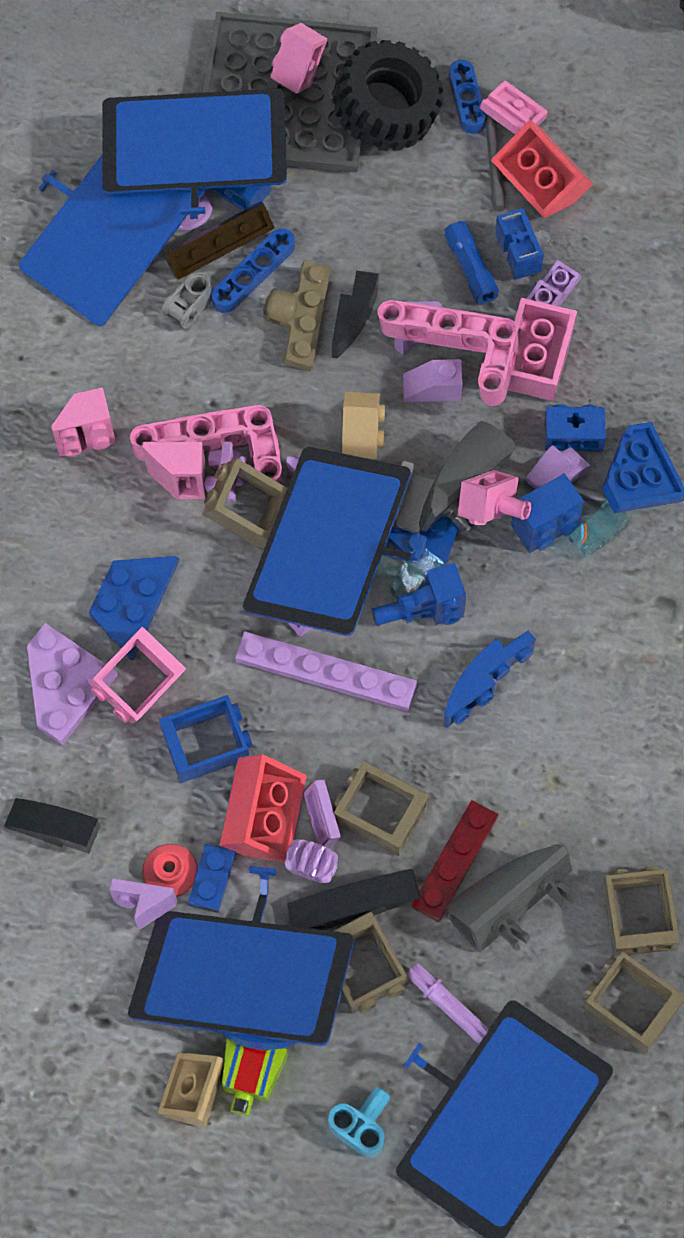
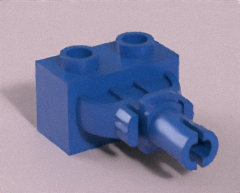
(440, 598)

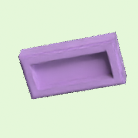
(321, 814)

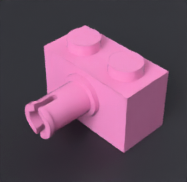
(298, 57)
(490, 498)

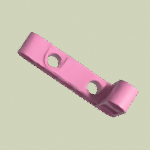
(469, 332)
(222, 426)

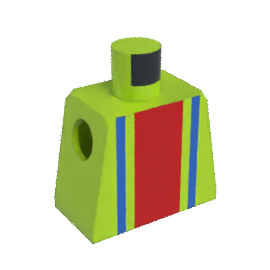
(251, 1074)

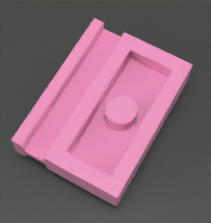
(512, 107)

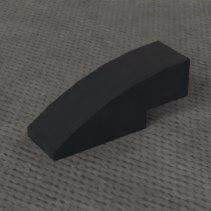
(354, 311)
(53, 824)

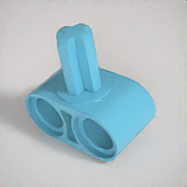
(362, 1122)

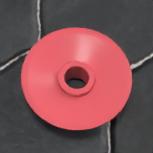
(170, 854)

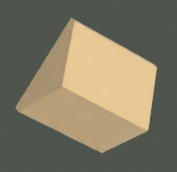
(192, 1088)

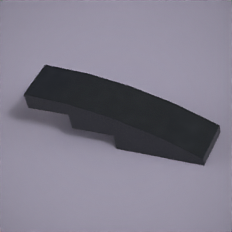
(355, 900)

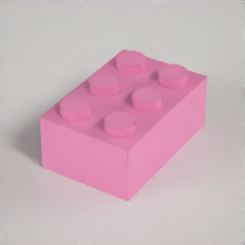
(542, 348)

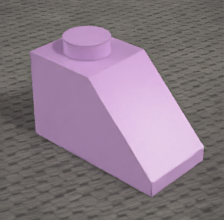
(434, 382)

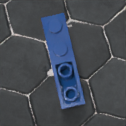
(477, 683)

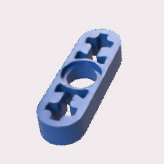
(470, 85)

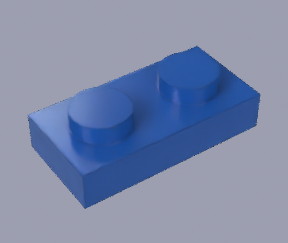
(212, 878)

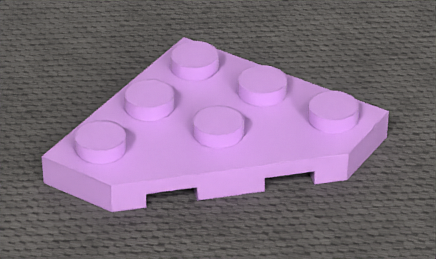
(60, 682)

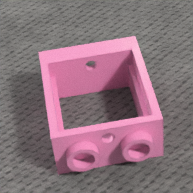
(158, 655)

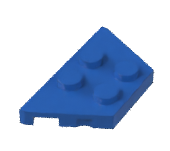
(439, 539)
(132, 596)

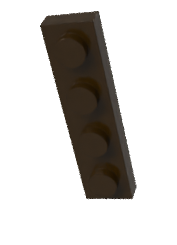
(219, 240)

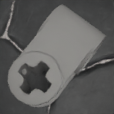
(185, 303)

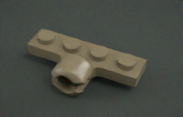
(300, 314)

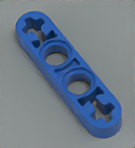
(256, 272)

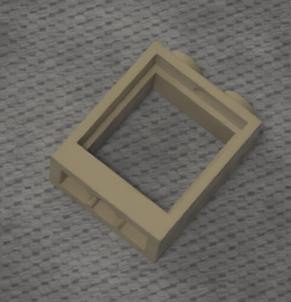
(233, 522)
(396, 841)
(358, 929)
(646, 942)
(666, 992)

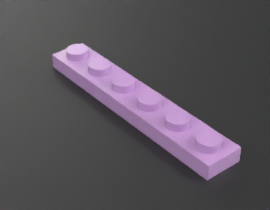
(326, 671)

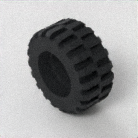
(404, 71)

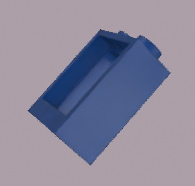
(194, 716)

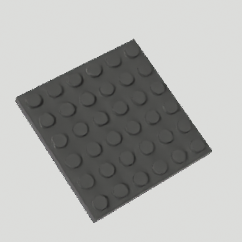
(243, 59)

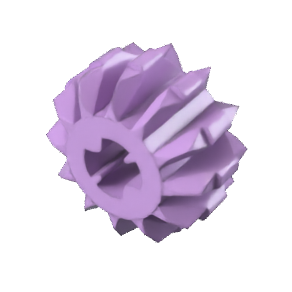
(311, 861)

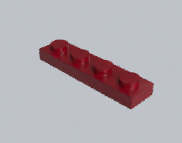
(455, 860)

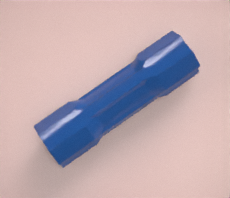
(478, 277)

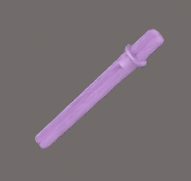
(447, 1002)

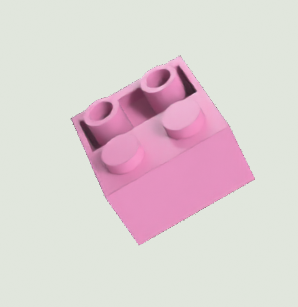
(83, 424)
(177, 466)

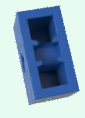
(589, 430)

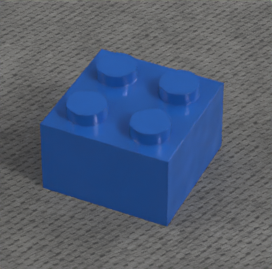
(554, 512)

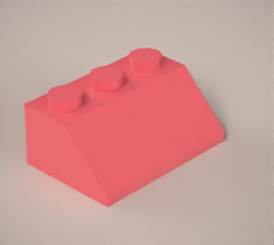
(541, 170)
(263, 808)

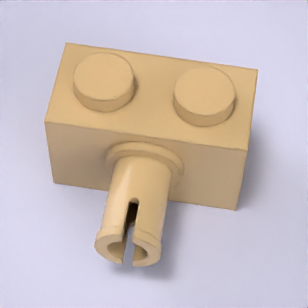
(361, 424)

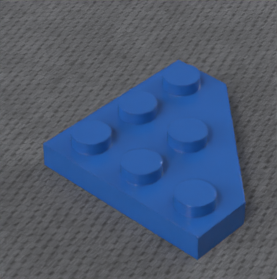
(641, 472)

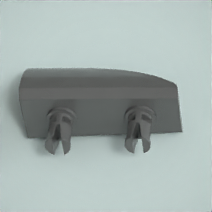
(478, 452)
(509, 892)

